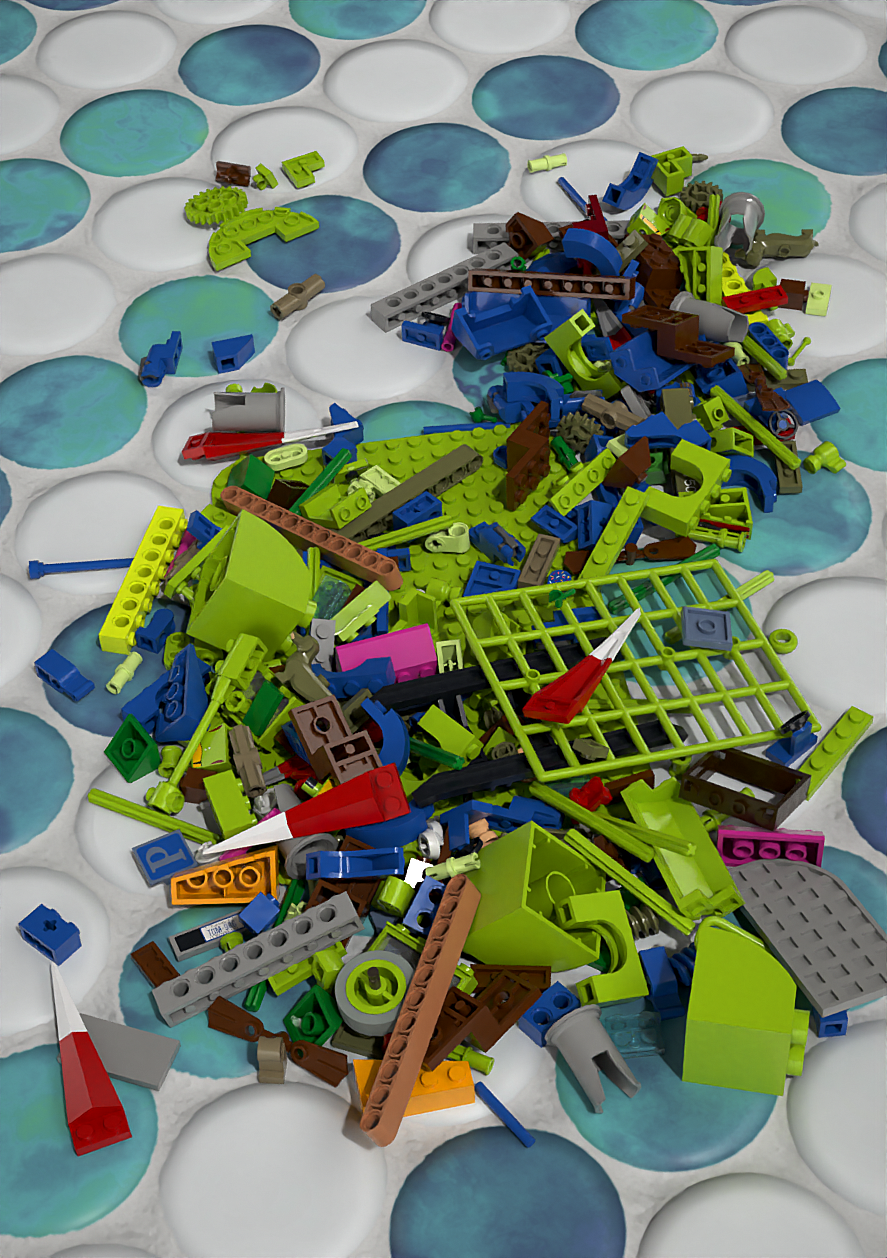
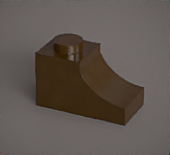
(286, 492)

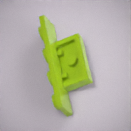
(580, 481)
(359, 612)

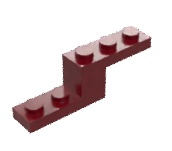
(595, 224)

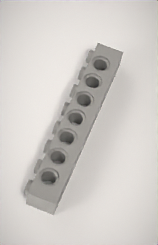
(492, 234)
(436, 289)
(253, 970)

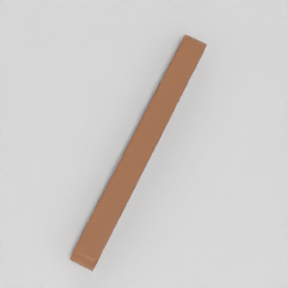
(305, 534)
(420, 1011)

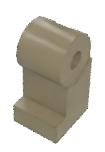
(272, 1060)

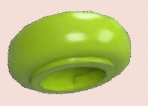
(783, 634)

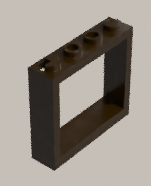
(751, 769)

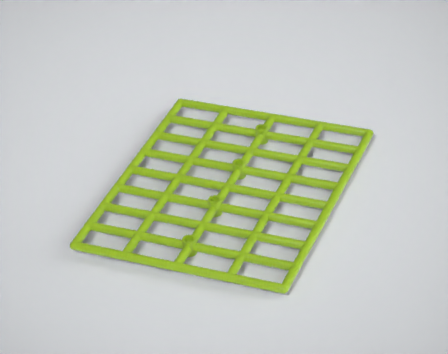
(664, 661)

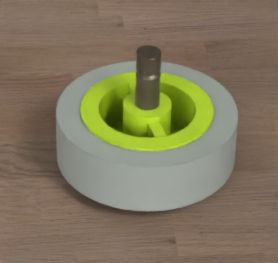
(373, 991)

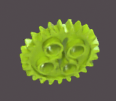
(216, 205)

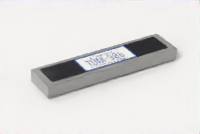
(206, 936)

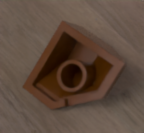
(527, 236)
(630, 466)

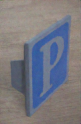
(164, 857)

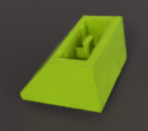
(485, 626)

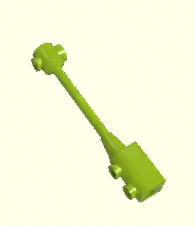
(235, 672)

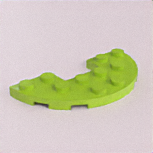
(230, 241)

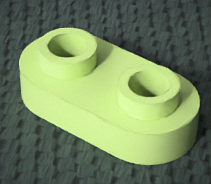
(286, 457)

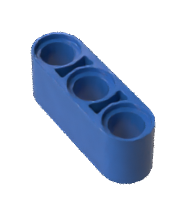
(769, 342)

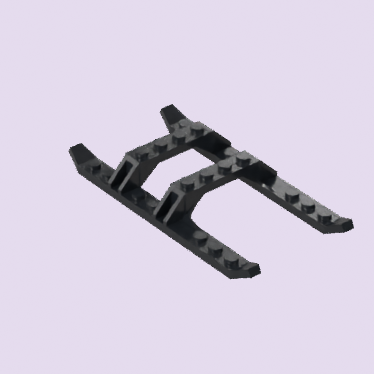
(486, 775)

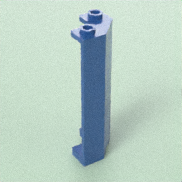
(556, 307)
(641, 366)

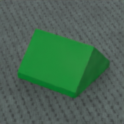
(252, 476)
(133, 750)

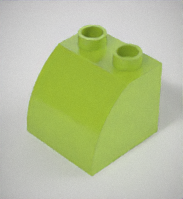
(252, 587)
(516, 912)
(742, 1017)

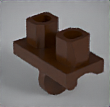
(233, 173)

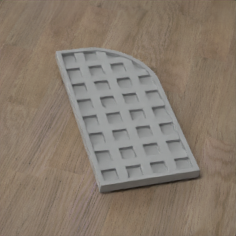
(815, 931)

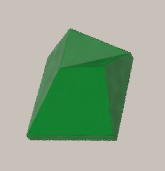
(314, 1018)

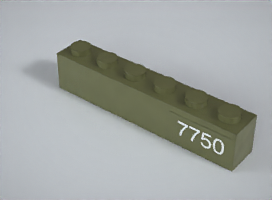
(678, 408)

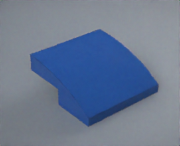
(811, 402)
(556, 524)

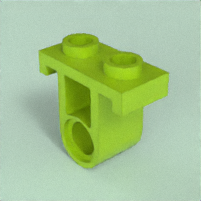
(395, 897)

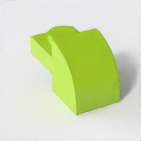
(762, 279)
(326, 969)

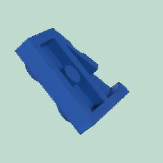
(491, 578)

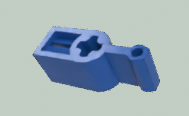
(62, 675)
(661, 983)

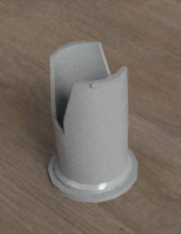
(754, 213)
(715, 321)
(249, 411)
(295, 849)
(590, 1050)

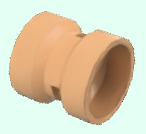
(481, 830)

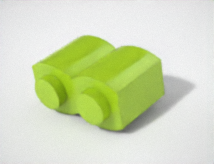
(690, 231)

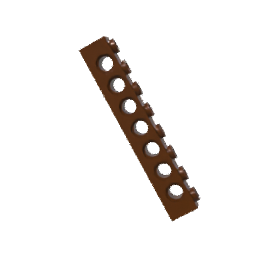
(552, 283)

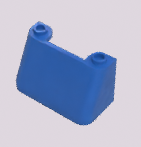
(502, 327)

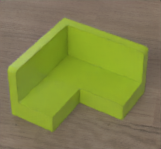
(416, 609)

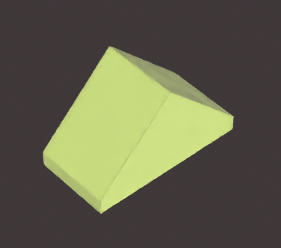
(449, 655)

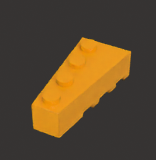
(229, 880)
(443, 1088)

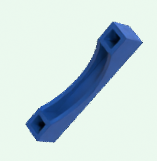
(605, 493)

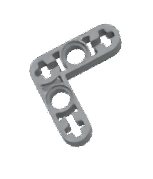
(638, 402)

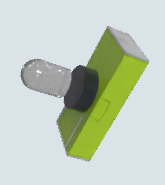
(351, 471)

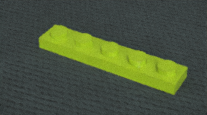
(615, 534)
(835, 747)

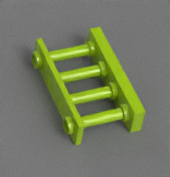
(192, 570)

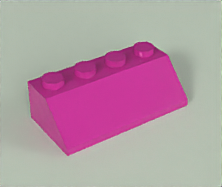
(409, 650)
(747, 844)

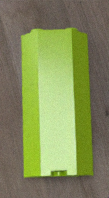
(698, 882)

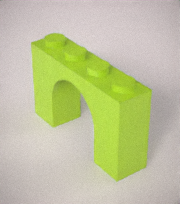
(566, 344)
(684, 513)
(451, 738)
(608, 917)

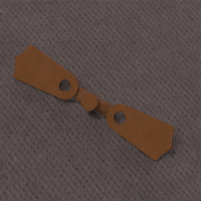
(766, 396)
(669, 549)
(318, 1060)

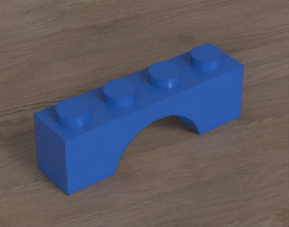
(371, 674)
(147, 704)

